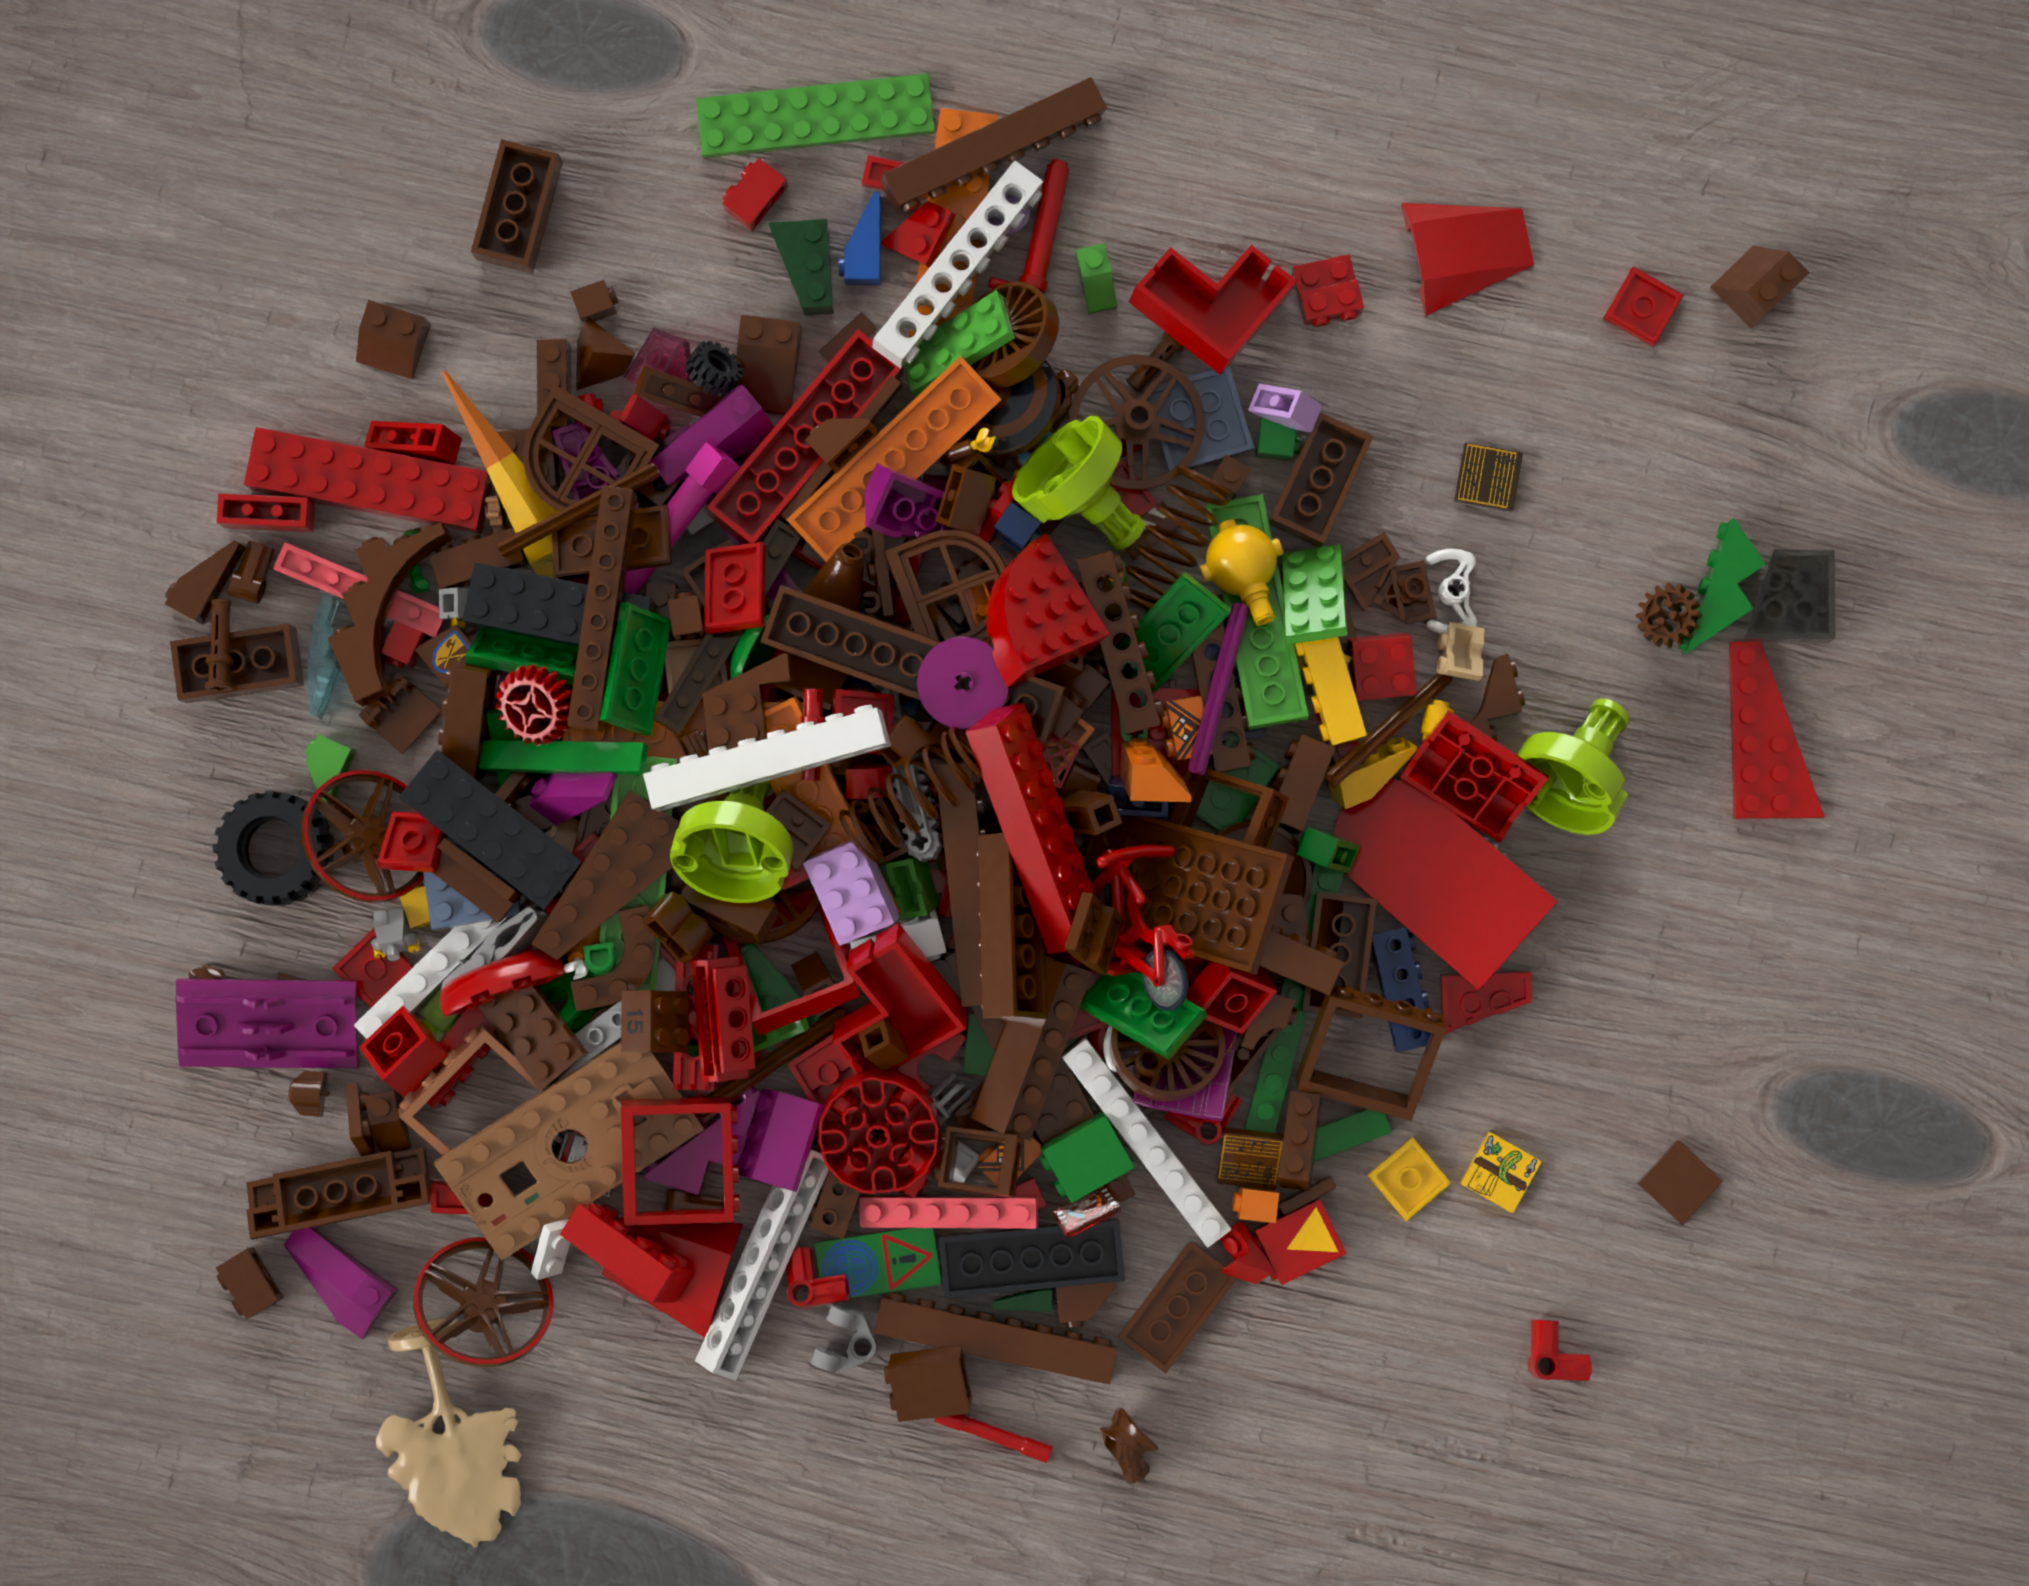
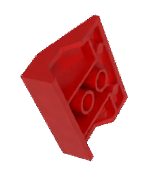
(1473, 775)

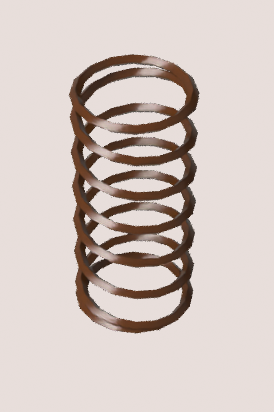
(1217, 489)
(875, 853)

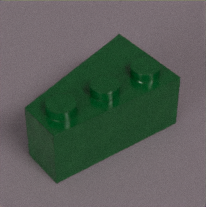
(806, 256)

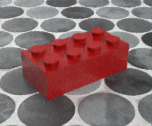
(627, 1252)

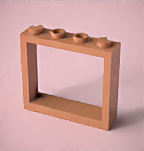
(435, 1080)

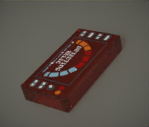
(1086, 1211)

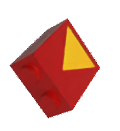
(1299, 1242)

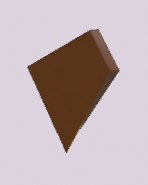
(599, 356)

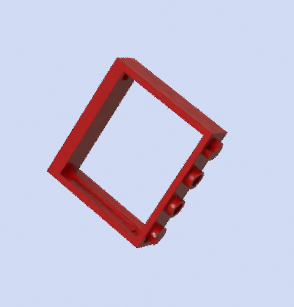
(809, 1004)
(678, 1106)

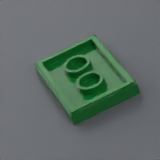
(1227, 806)

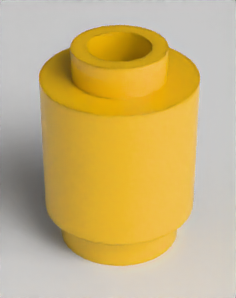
(1432, 715)

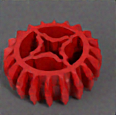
(526, 709)

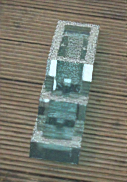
(321, 667)

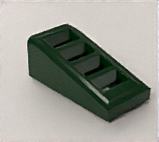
(1031, 1300)

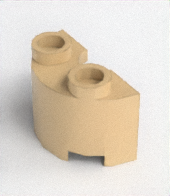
(1461, 651)

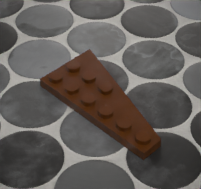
(618, 868)

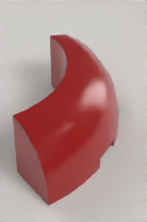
(497, 978)

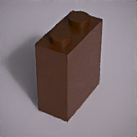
(928, 1383)

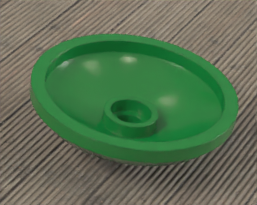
(750, 651)

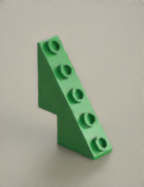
(1720, 596)

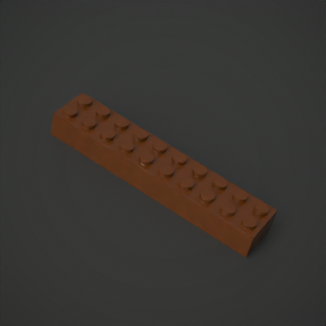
(883, 652)

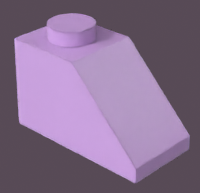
(1285, 407)

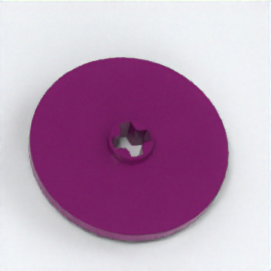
(938, 679)

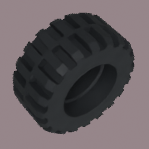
(234, 842)

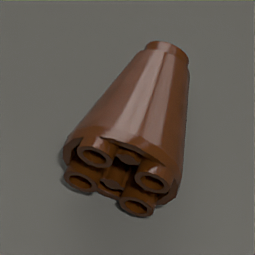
(840, 578)

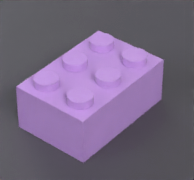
(851, 891)

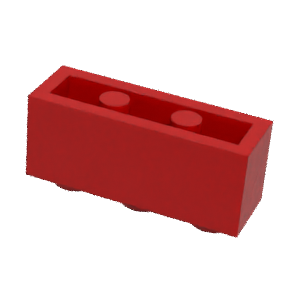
(265, 512)

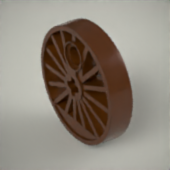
(1029, 315)
(1182, 1056)

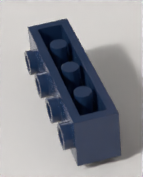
(1399, 980)

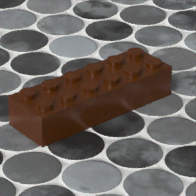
(1009, 939)

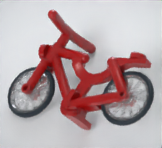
(1161, 969)

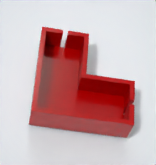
(1211, 316)
(905, 989)

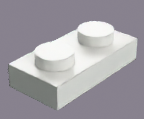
(550, 1251)

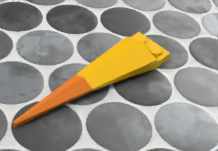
(509, 479)

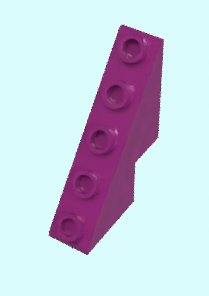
(690, 1162)

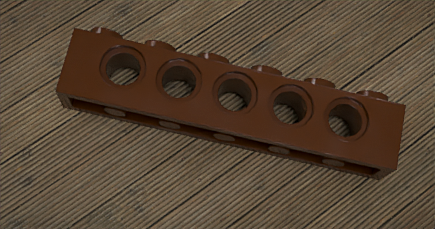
(1133, 717)
(1223, 758)

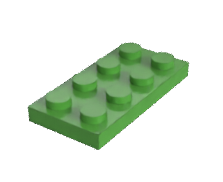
(968, 334)
(1314, 594)

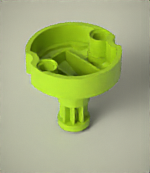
(1073, 476)
(1583, 783)
(733, 848)

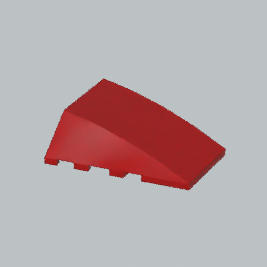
(1465, 249)
(708, 1254)

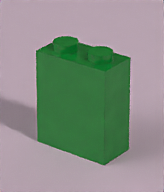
(1085, 1158)

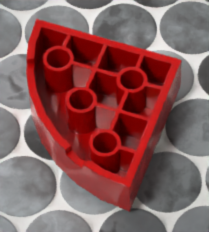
(1039, 615)

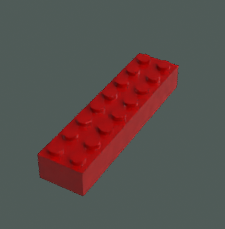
(784, 459)
(368, 480)
(1031, 819)

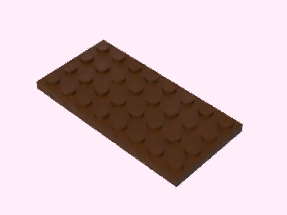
(1209, 889)

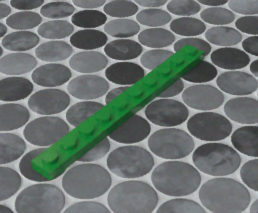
(1280, 1054)

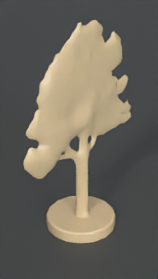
(455, 1474)

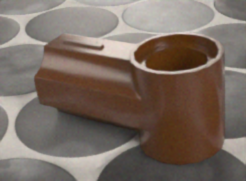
(250, 581)
(688, 1201)

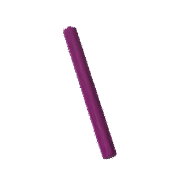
(1218, 689)

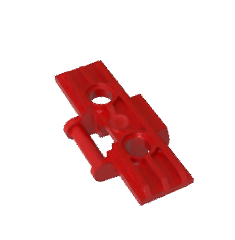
(686, 1067)

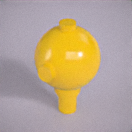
(1242, 564)

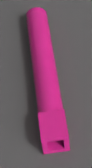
(707, 475)

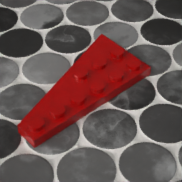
(1766, 758)

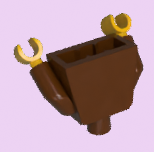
(967, 456)

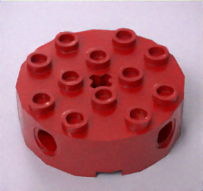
(886, 1159)

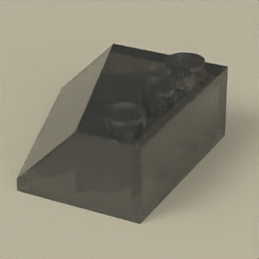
(1796, 598)

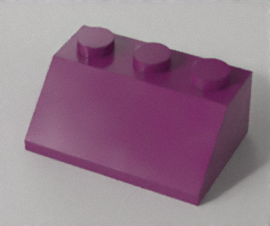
(779, 1139)

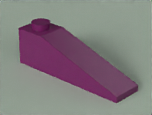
(733, 425)
(571, 440)
(901, 504)
(344, 1283)

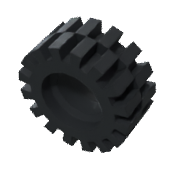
(714, 368)

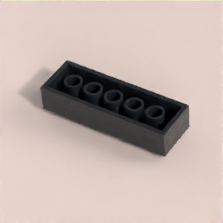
(531, 604)
(490, 830)
(1030, 1259)

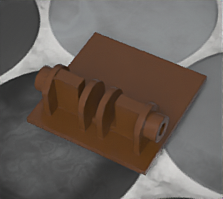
(402, 714)

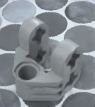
(834, 1360)

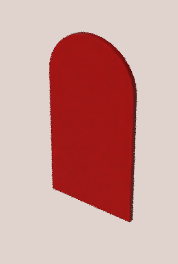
(1442, 879)

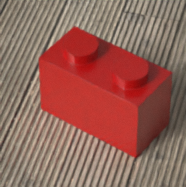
(754, 193)

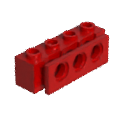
(723, 1019)

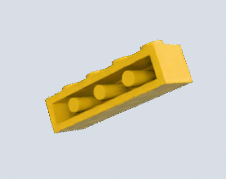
(1332, 691)

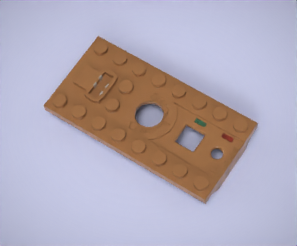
(580, 1101)

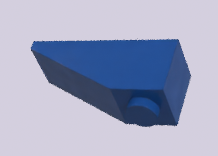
(863, 250)

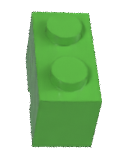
(912, 886)

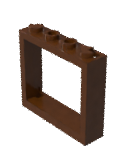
(1265, 818)
(1361, 1093)

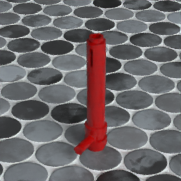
(1044, 227)

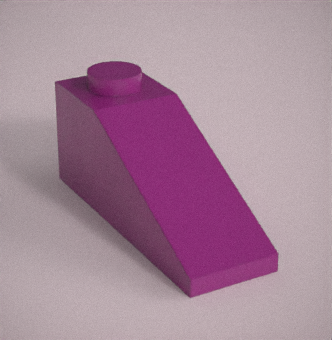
(570, 794)

